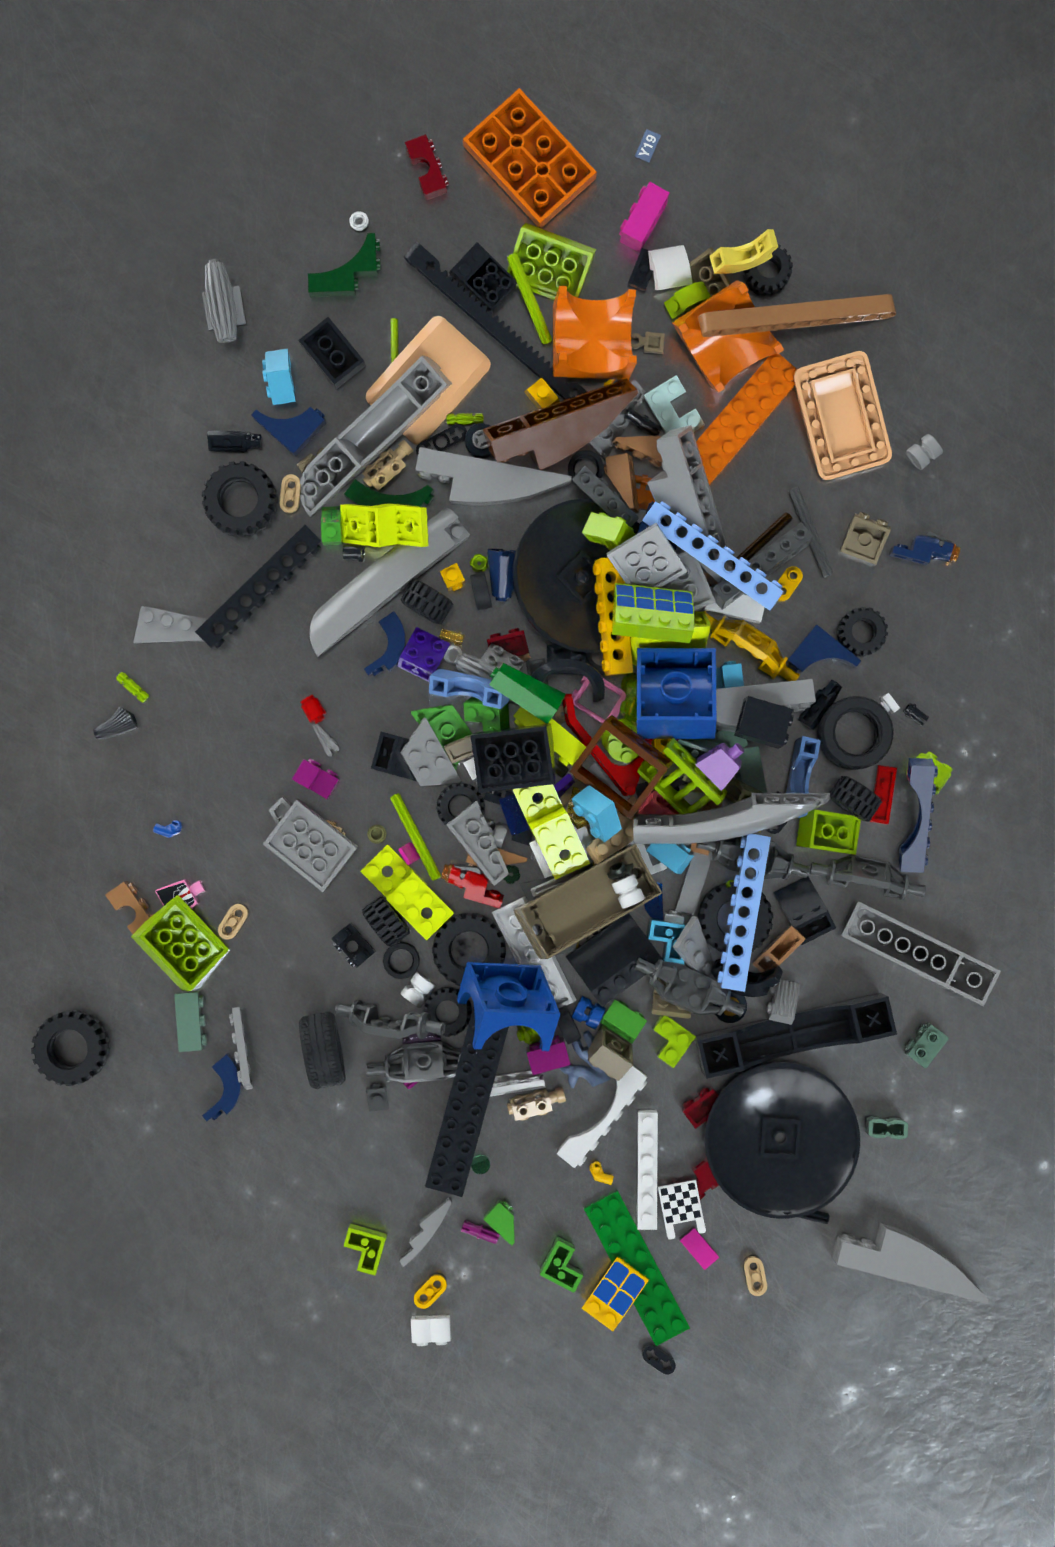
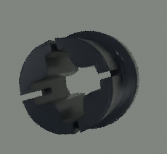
(354, 552)

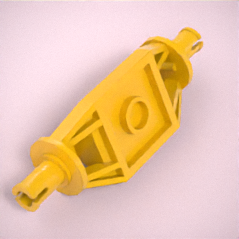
(754, 641)

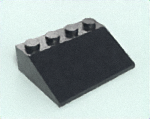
(514, 758)
(610, 957)

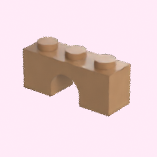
(126, 895)

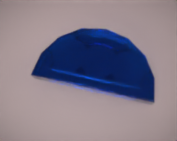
(655, 906)

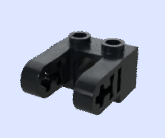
(349, 934)

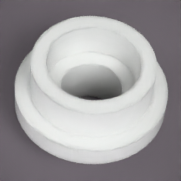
(359, 215)

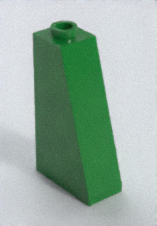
(527, 692)

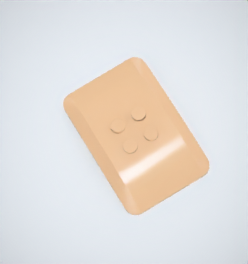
(458, 361)
(842, 415)

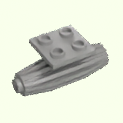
(222, 302)
(484, 666)

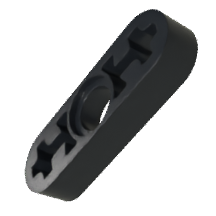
(451, 430)

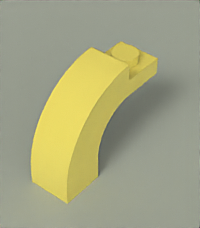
(744, 257)

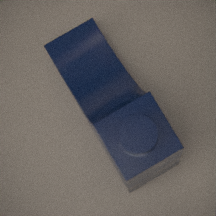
(295, 431)
(817, 647)

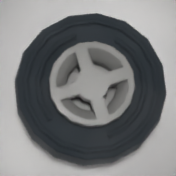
(475, 446)

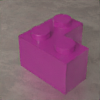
(316, 779)

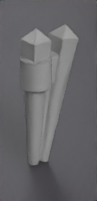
(326, 741)

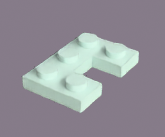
(659, 403)

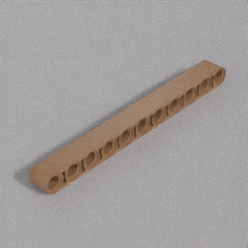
(796, 315)

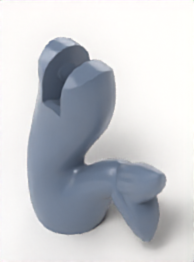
(593, 1075)

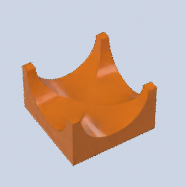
(593, 336)
(727, 355)

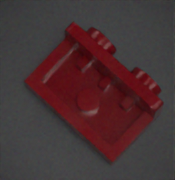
(514, 642)
(699, 1109)

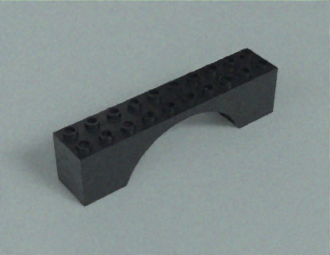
(815, 1028)
(465, 1112)

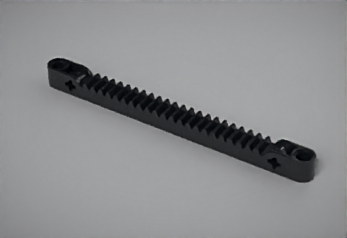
(420, 259)

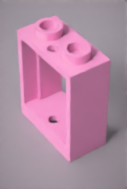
(615, 711)

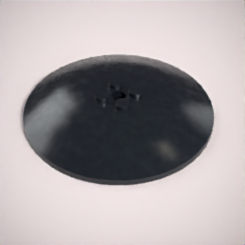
(548, 571)
(787, 1176)

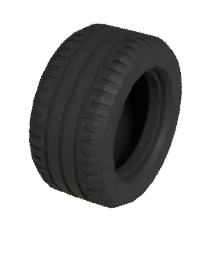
(878, 717)
(322, 1050)

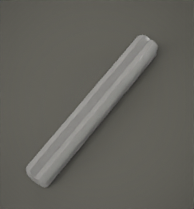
(551, 884)

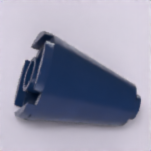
(501, 572)

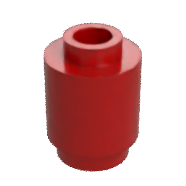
(313, 709)

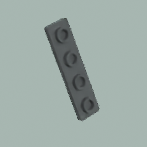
(607, 500)

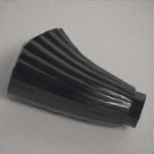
(118, 724)

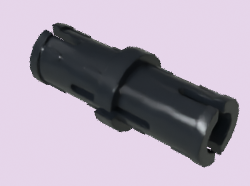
(642, 422)

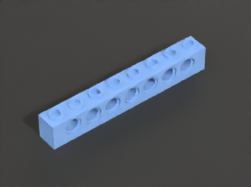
(767, 599)
(739, 980)

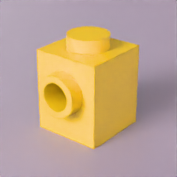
(453, 577)

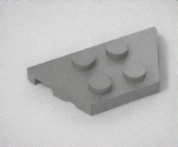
(427, 758)

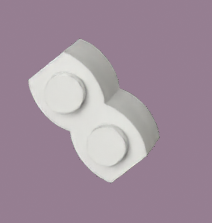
(431, 1329)

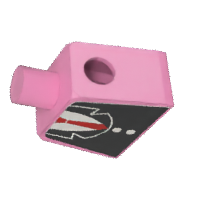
(184, 890)

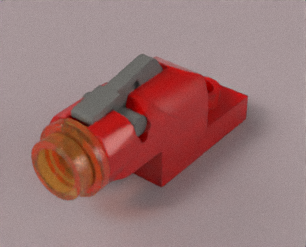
(474, 882)

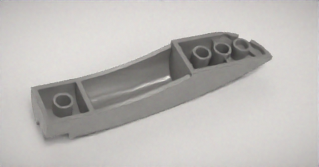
(383, 581)

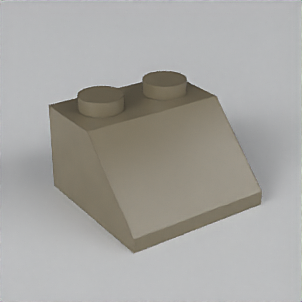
(611, 1053)

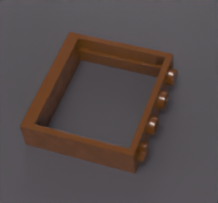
(636, 744)

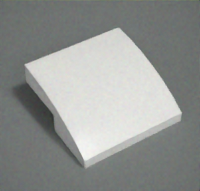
(670, 267)

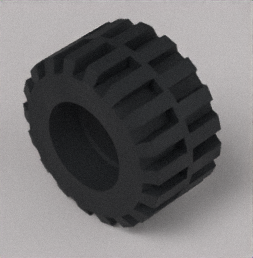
(775, 283)
(427, 601)
(874, 620)
(455, 790)
(855, 798)
(385, 921)
(450, 994)

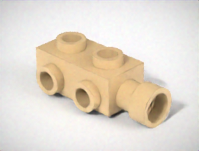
(386, 469)
(531, 1106)

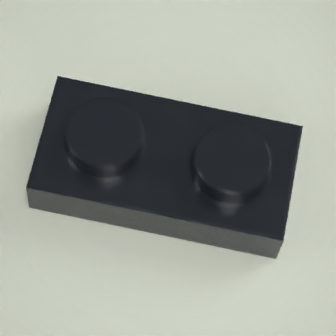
(641, 273)

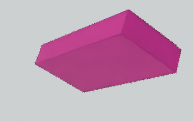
(699, 1248)

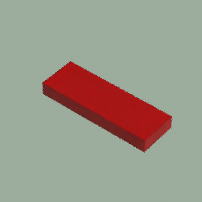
(884, 789)

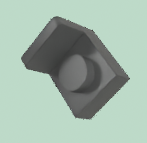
(377, 1097)

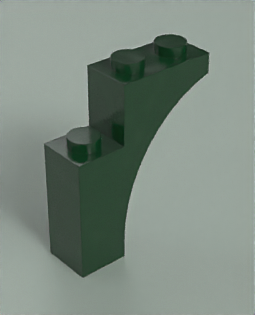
(342, 279)
(362, 495)

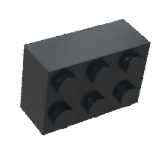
(332, 352)

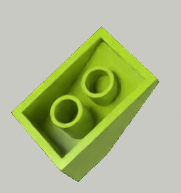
(829, 832)

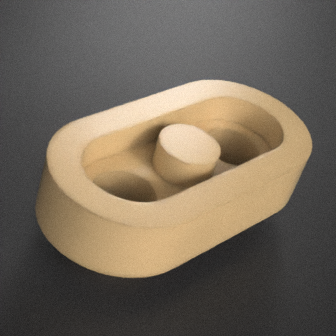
(290, 494)
(233, 921)
(755, 1275)

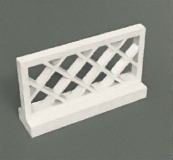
(517, 1082)

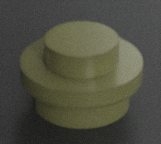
(376, 834)

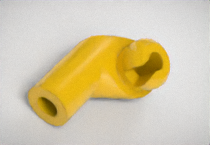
(599, 1175)

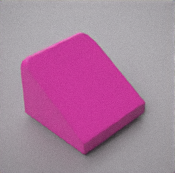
(409, 853)

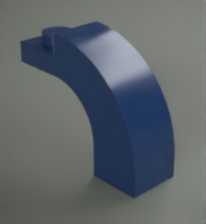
(396, 643)
(227, 1070)

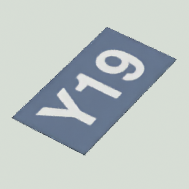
(647, 145)

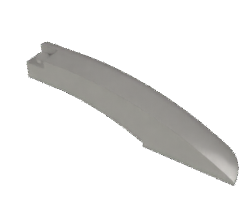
(371, 433)
(726, 822)

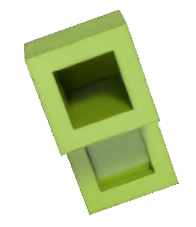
(687, 299)

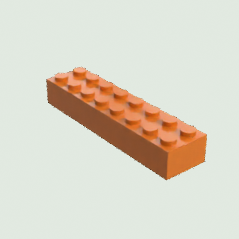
(745, 414)

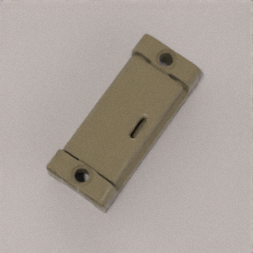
(582, 905)

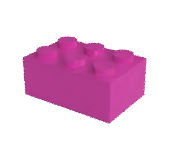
(643, 216)

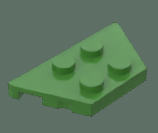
(445, 723)

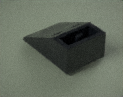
(483, 276)
(388, 756)
(805, 909)

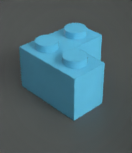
(279, 376)
(729, 675)
(598, 811)
(668, 933)

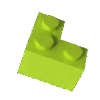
(607, 530)
(677, 1040)
(369, 1243)

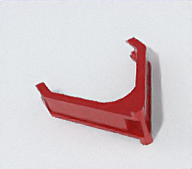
(623, 777)

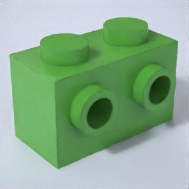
(623, 1021)

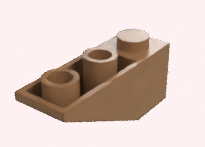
(641, 447)

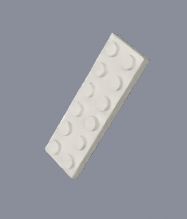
(525, 954)

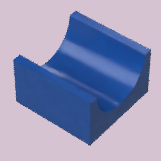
(676, 693)

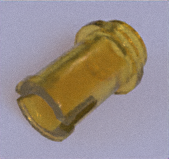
(451, 636)

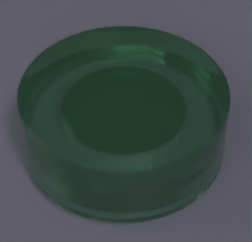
(480, 1164)

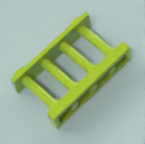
(687, 766)

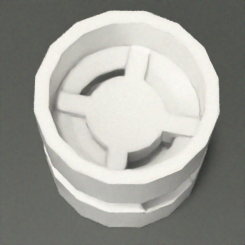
(628, 891)
(418, 989)

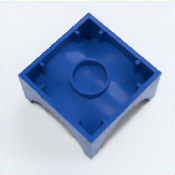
(509, 997)

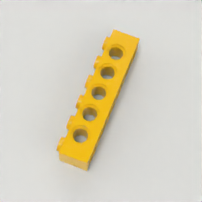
(622, 644)

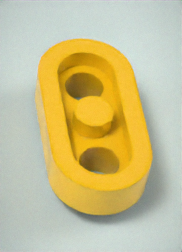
(788, 583)
(430, 1290)

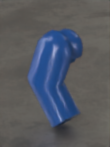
(168, 831)

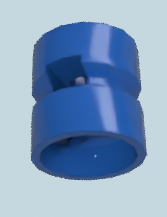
(594, 1016)

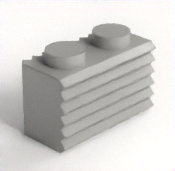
(783, 1001)

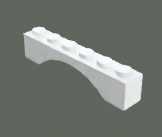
(576, 1146)
(647, 1169)

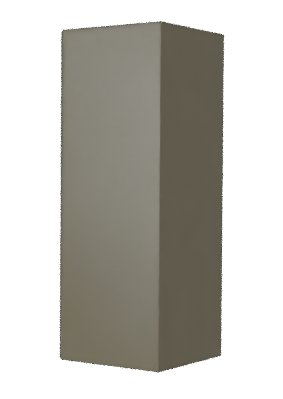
(702, 271)

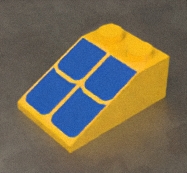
(615, 1293)

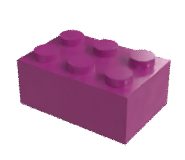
(549, 1060)

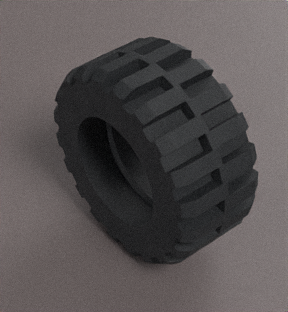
(225, 478)
(709, 912)
(466, 923)
(47, 1059)

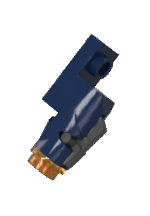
(925, 547)

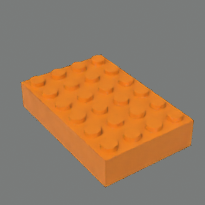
(529, 158)

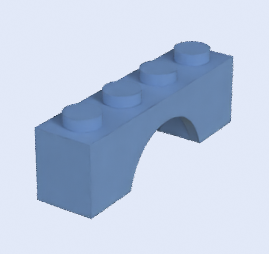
(451, 683)
(803, 760)

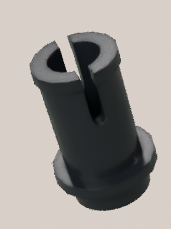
(913, 712)

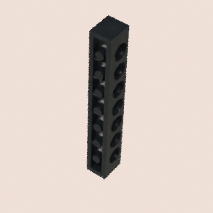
(303, 536)

